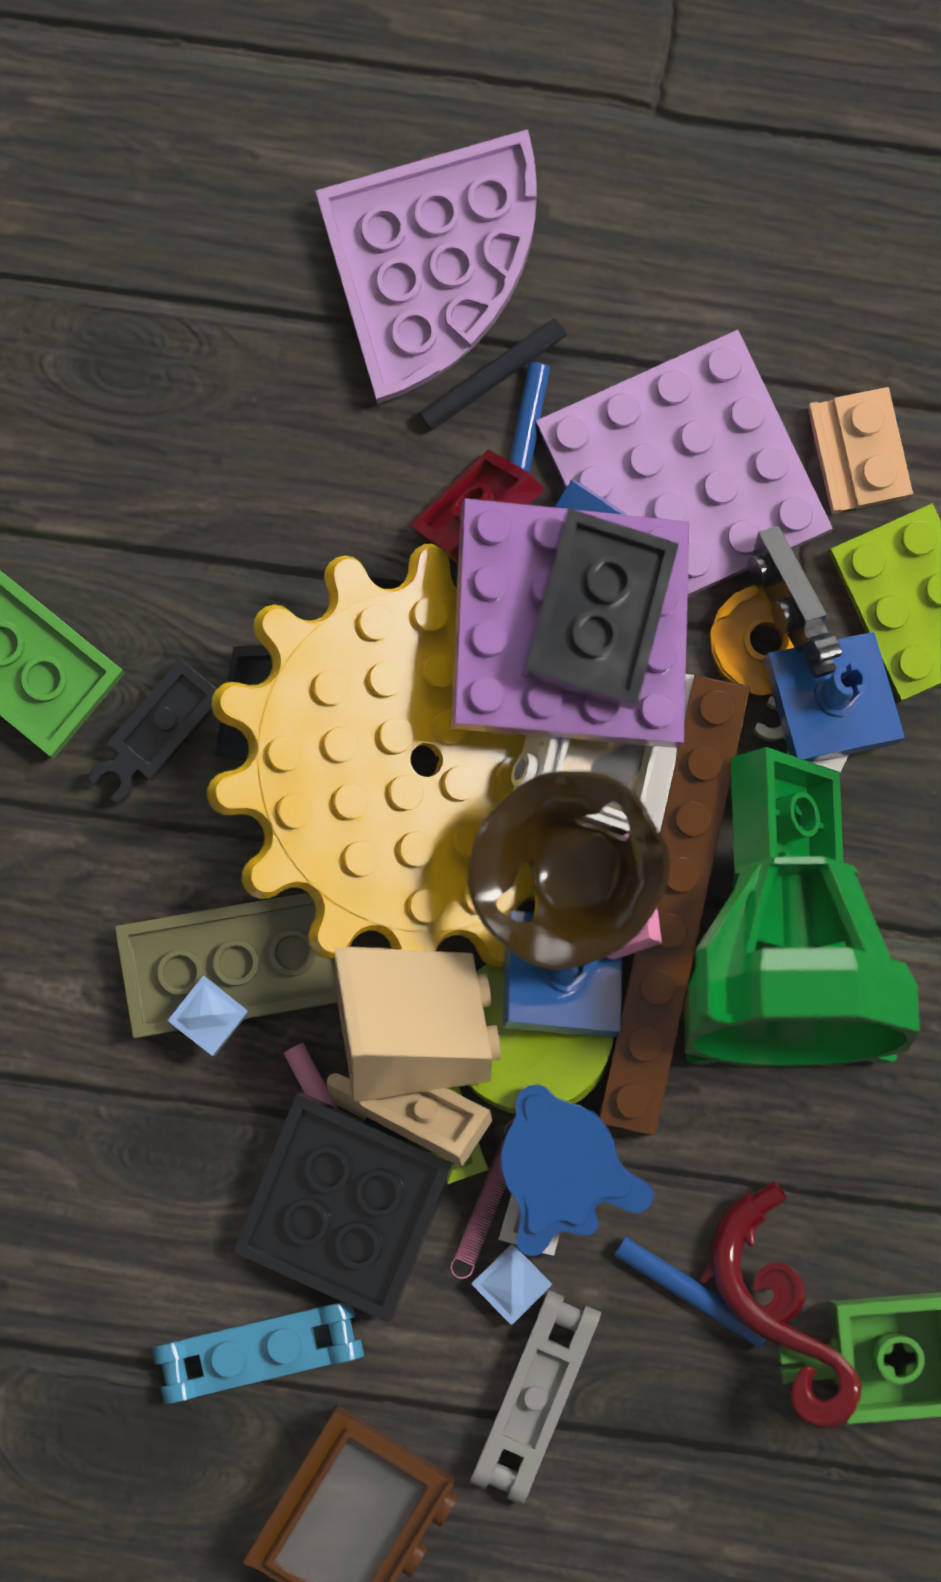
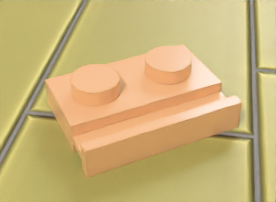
(860, 450)

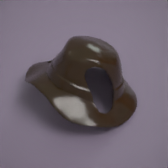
(587, 881)

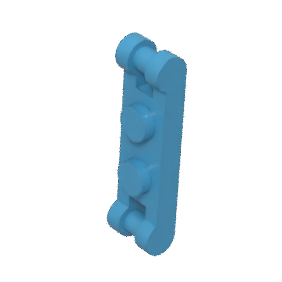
(257, 1351)

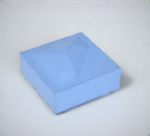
(208, 1016)
(511, 1283)

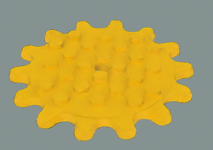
(336, 772)

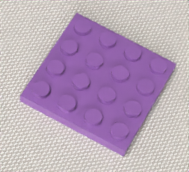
(499, 593)

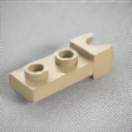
(430, 1118)

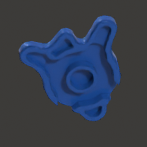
(561, 1167)

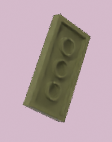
(246, 949)

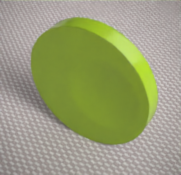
(560, 1061)

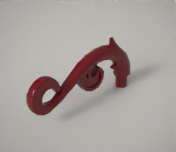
(769, 1321)

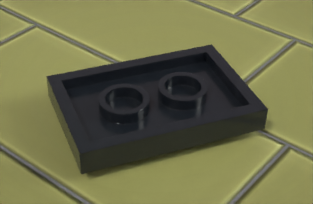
(600, 609)

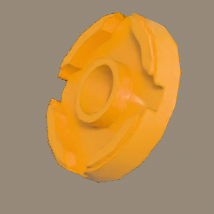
(731, 640)

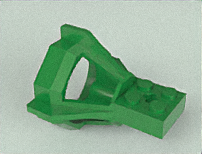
(795, 952)

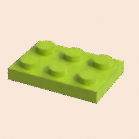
(897, 595)

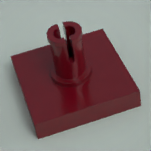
(486, 480)

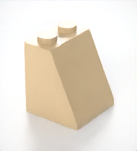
(413, 1021)

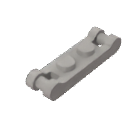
(535, 1397)

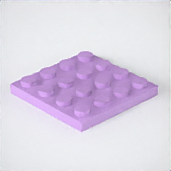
(696, 448)

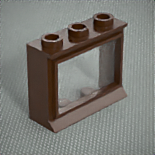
(353, 1509)

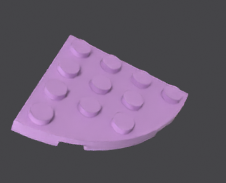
(431, 255)

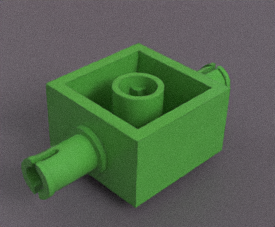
(866, 1332)

